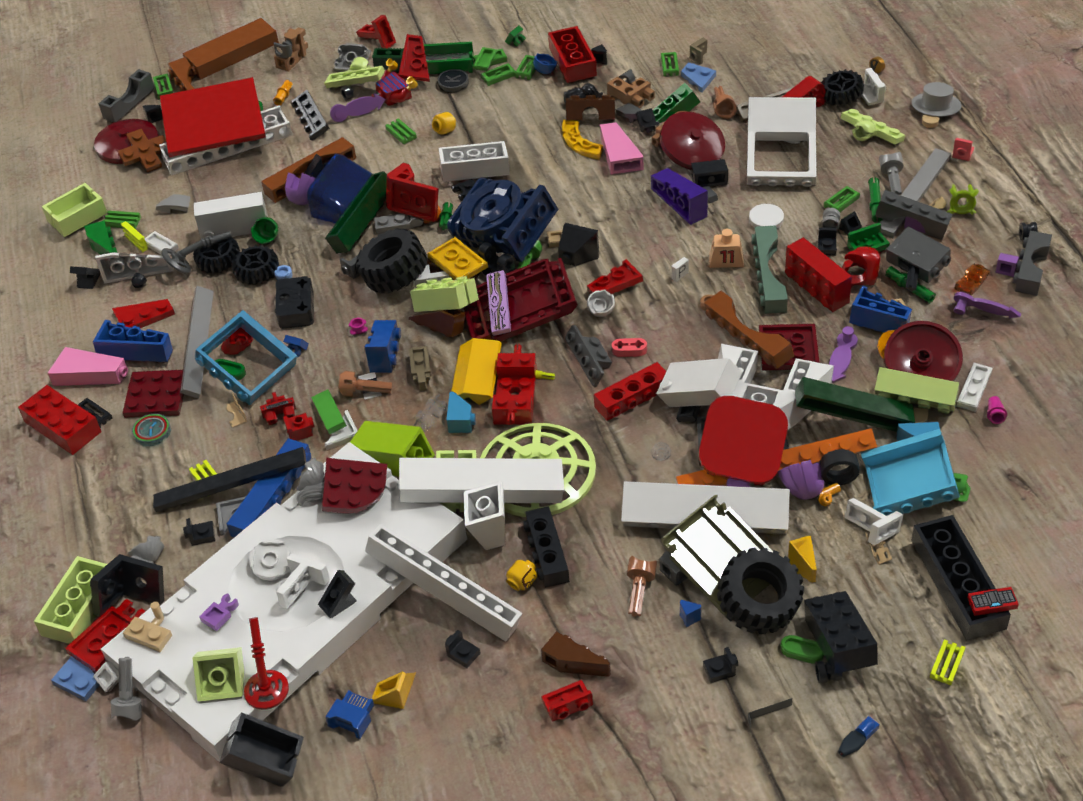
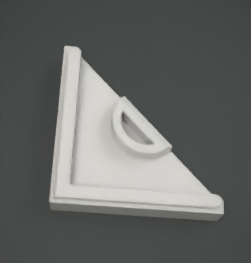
(343, 435)

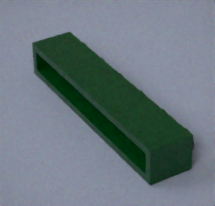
(358, 214)
(852, 404)

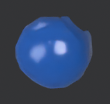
(544, 63)

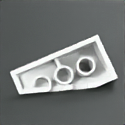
(123, 266)

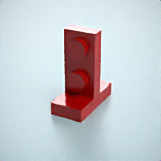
(379, 30)

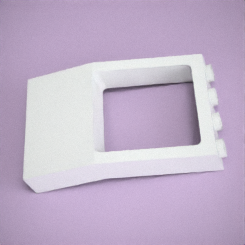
(781, 121)

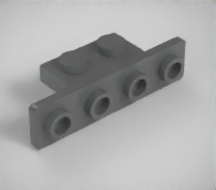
(589, 354)

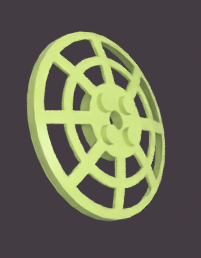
(543, 451)

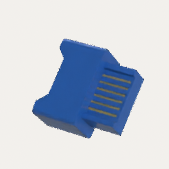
(351, 713)

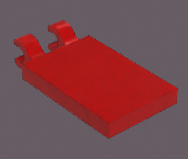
(88, 644)

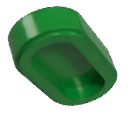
(235, 369)

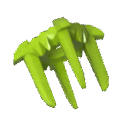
(970, 198)

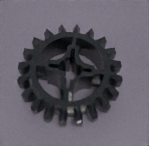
(843, 87)
(216, 257)
(255, 264)

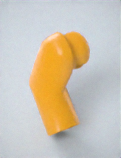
(825, 496)

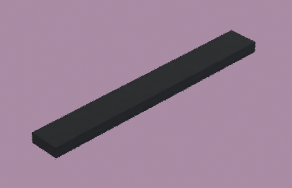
(229, 479)

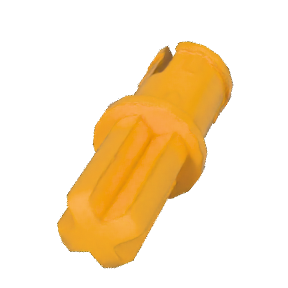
(282, 93)

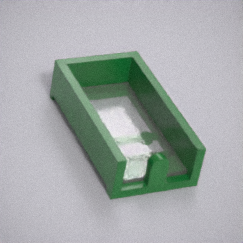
(449, 56)

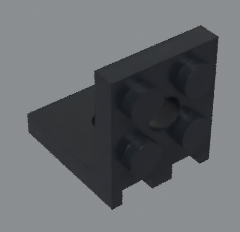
(123, 578)

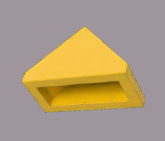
(802, 555)
(394, 690)

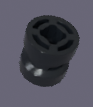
(825, 673)

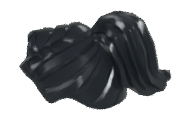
(587, 89)

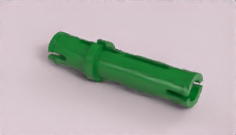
(875, 197)
(900, 278)

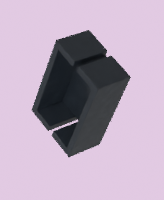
(261, 749)

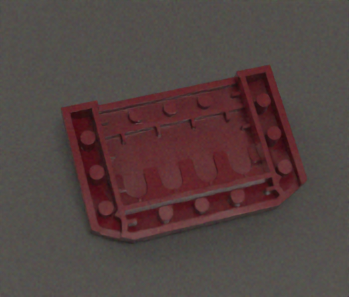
(535, 297)

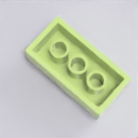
(917, 389)
(70, 606)

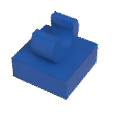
(295, 343)

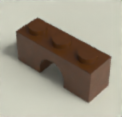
(604, 106)

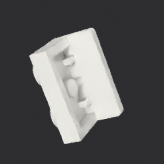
(873, 88)

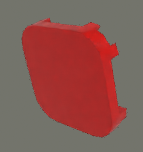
(743, 439)

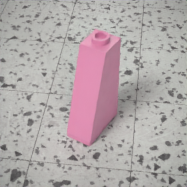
(620, 150)
(86, 368)

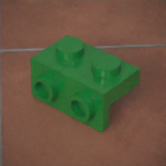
(868, 237)

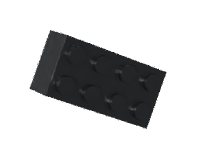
(841, 632)

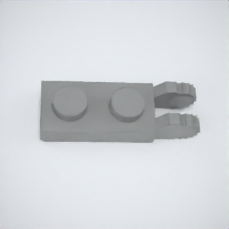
(396, 221)

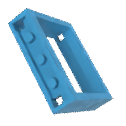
(260, 334)

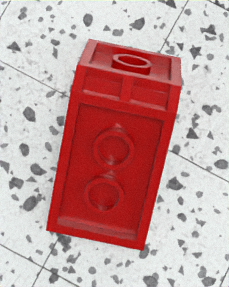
(409, 196)

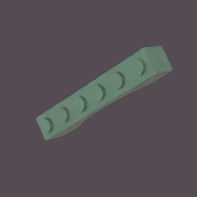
(773, 292)

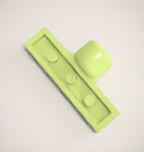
(358, 73)
(867, 127)

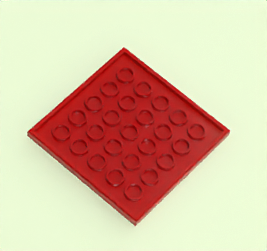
(211, 117)

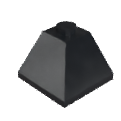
(578, 245)

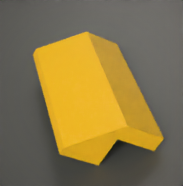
(476, 369)

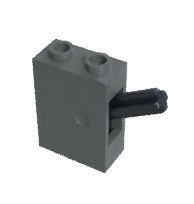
(918, 256)

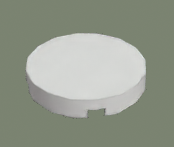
(766, 215)
(269, 559)

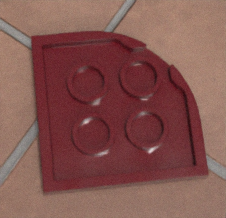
(352, 485)

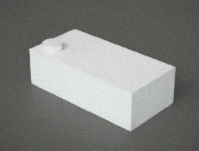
(474, 161)
(229, 214)
(698, 382)

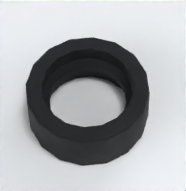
(835, 458)

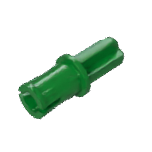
(445, 215)

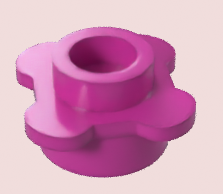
(357, 326)

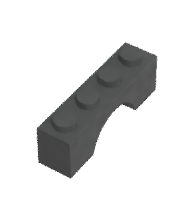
(138, 87)
(932, 219)
(1029, 275)

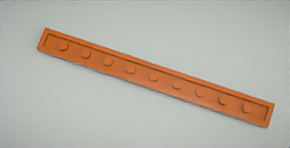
(854, 442)

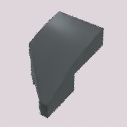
(628, 110)

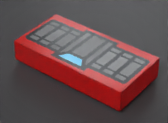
(992, 601)

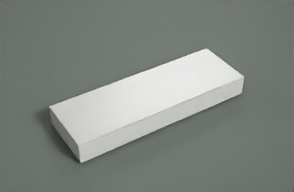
(974, 387)

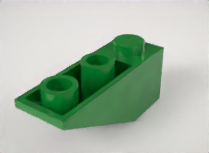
(680, 100)
(99, 238)

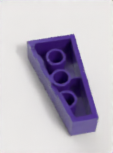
(681, 195)

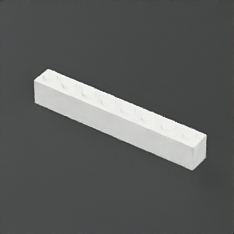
(443, 582)

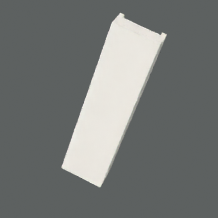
(275, 128)
(448, 478)
(669, 504)

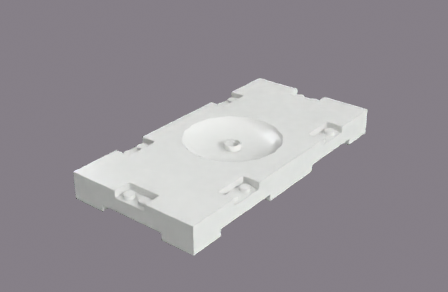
(295, 638)

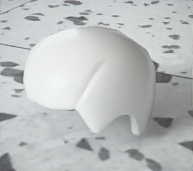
(600, 303)

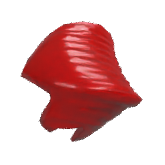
(236, 342)

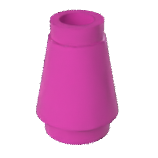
(996, 410)

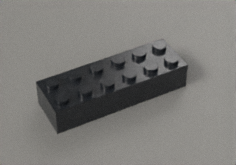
(956, 573)

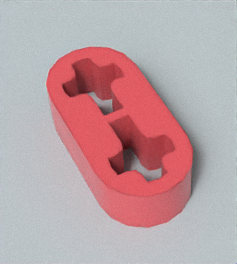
(629, 347)

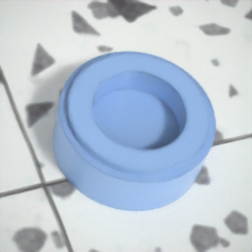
(283, 272)

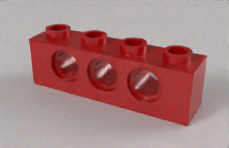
(629, 391)

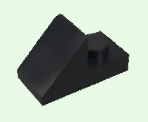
(315, 167)
(85, 276)
(337, 595)

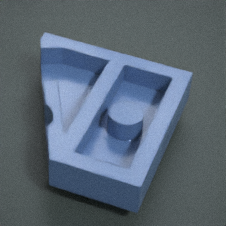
(698, 75)
(76, 679)

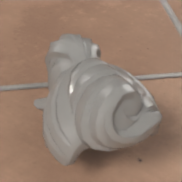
(311, 482)
(147, 551)

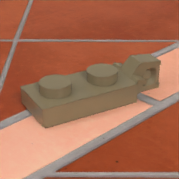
(420, 366)

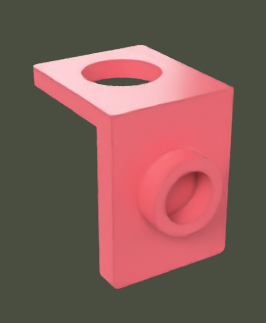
(962, 149)

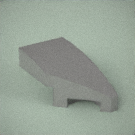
(176, 202)

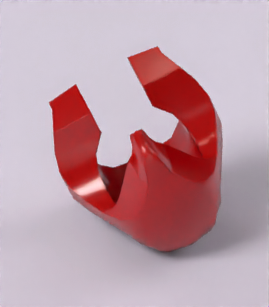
(868, 259)

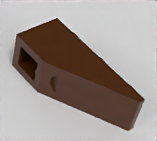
(444, 321)
(571, 657)

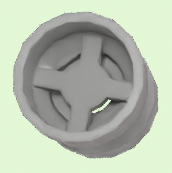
(831, 218)

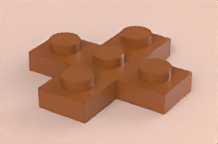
(142, 150)

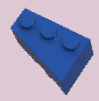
(383, 346)

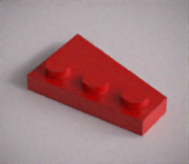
(414, 59)
(617, 280)
(143, 313)

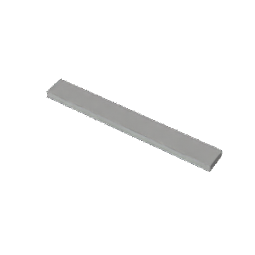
(918, 187)
(197, 335)

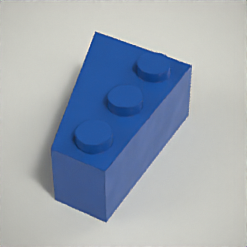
(877, 313)

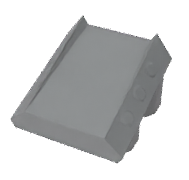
(347, 53)

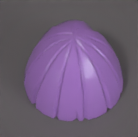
(297, 188)
(802, 479)

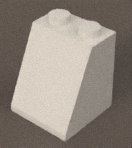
(486, 514)

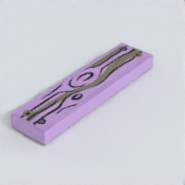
(498, 303)

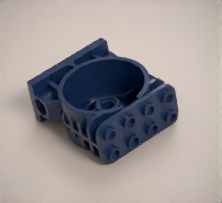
(502, 216)

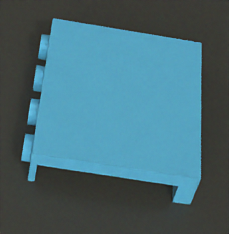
(910, 474)

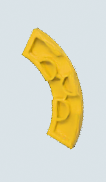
(582, 146)

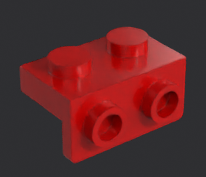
(567, 700)

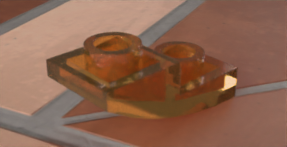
(973, 279)

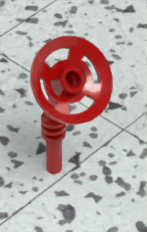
(260, 678)

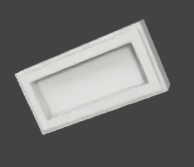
(158, 242)

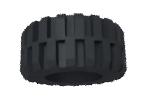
(391, 260)
(771, 568)

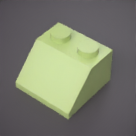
(219, 674)

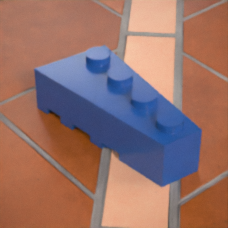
(132, 343)

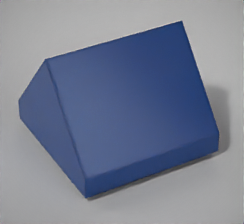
(690, 612)

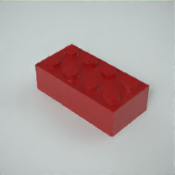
(572, 54)
(818, 274)
(60, 419)

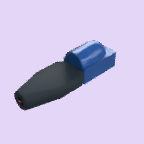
(858, 737)

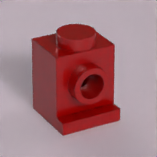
(299, 426)

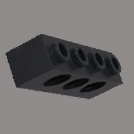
(546, 546)

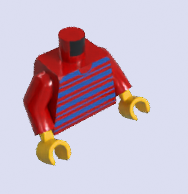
(393, 87)

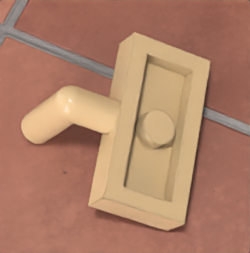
(149, 633)

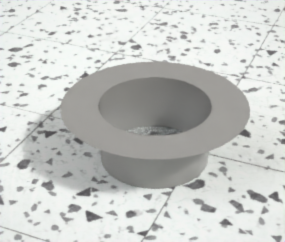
(937, 100)

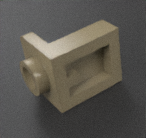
(698, 49)

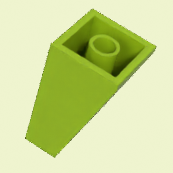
(392, 441)

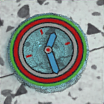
(151, 429)

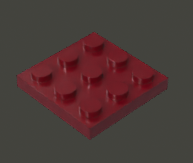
(803, 342)
(154, 393)

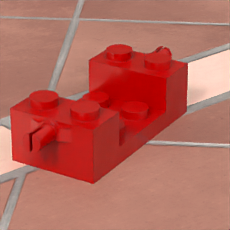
(515, 374)

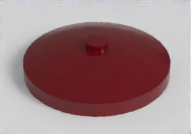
(114, 138)
(691, 139)
(924, 350)

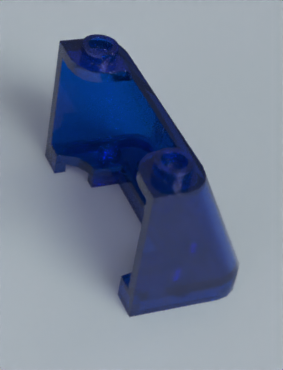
(336, 188)

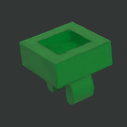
(515, 35)

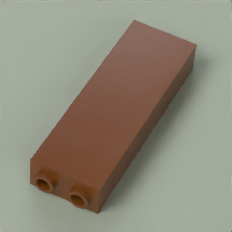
(231, 48)

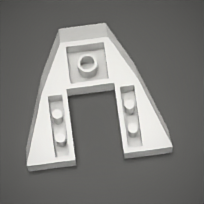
(785, 399)

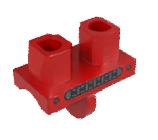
(277, 406)

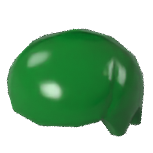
(264, 230)

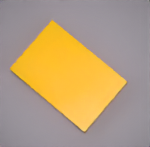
(457, 259)

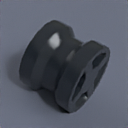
(1024, 229)

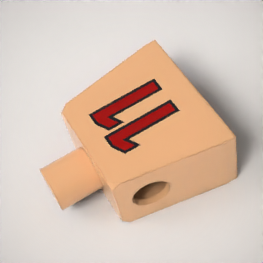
(726, 250)

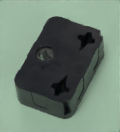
(294, 302)

